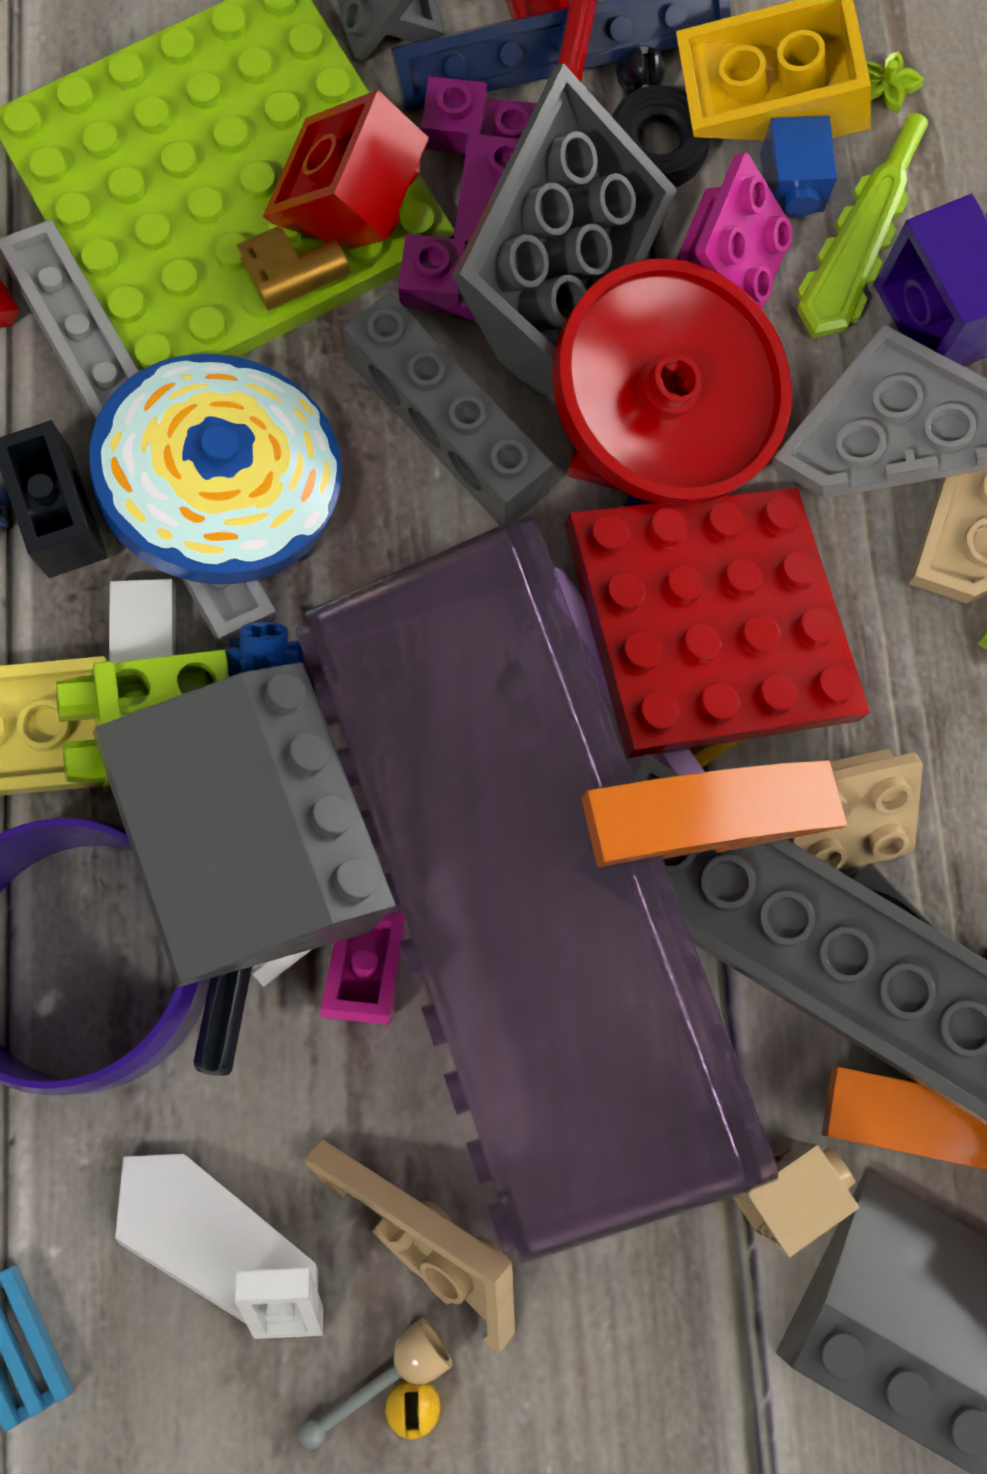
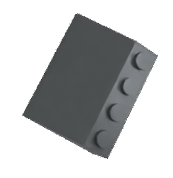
(558, 221)
(243, 823)
(901, 1321)

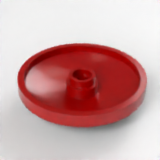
(671, 382)

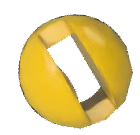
(427, 1410)

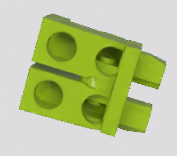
(122, 690)

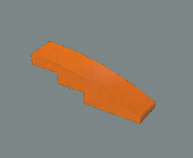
(712, 811)
(901, 1118)

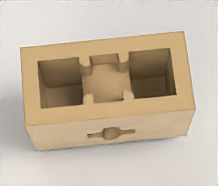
(804, 1200)

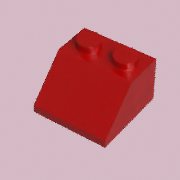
(349, 173)

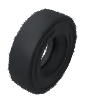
(668, 106)

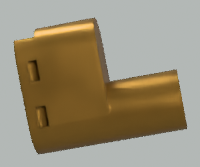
(283, 275)

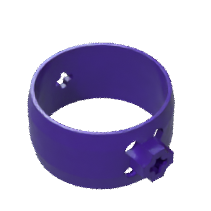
(19, 850)

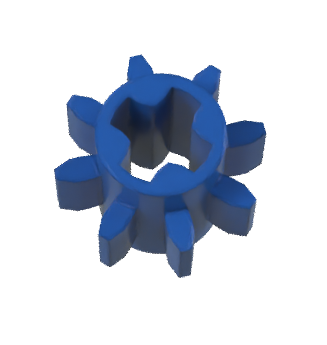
(261, 647)

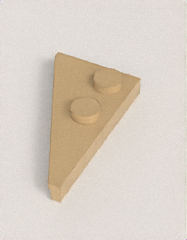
(428, 1242)

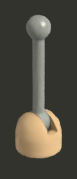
(418, 1359)

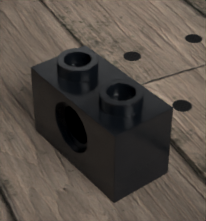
(49, 500)

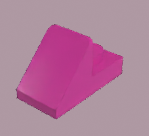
(365, 974)

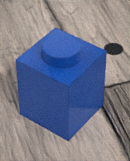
(799, 163)

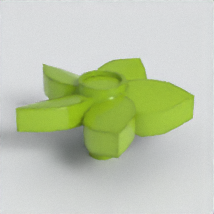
(893, 81)

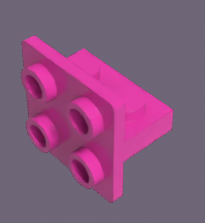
(740, 230)

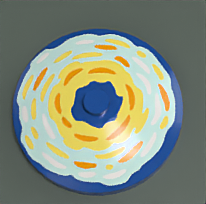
(214, 468)

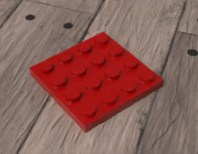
(713, 621)

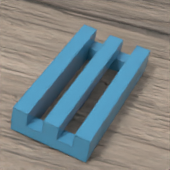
(43, 1350)

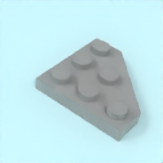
(890, 422)

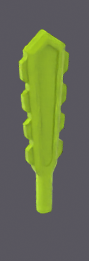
(850, 261)

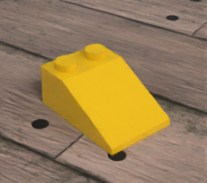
(776, 65)

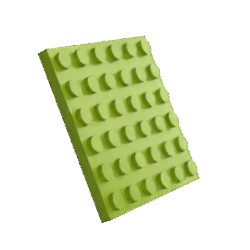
(171, 162)

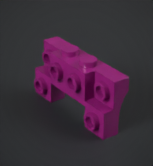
(485, 130)

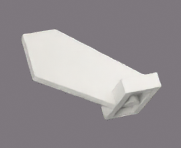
(216, 1246)

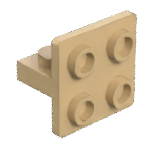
(880, 810)

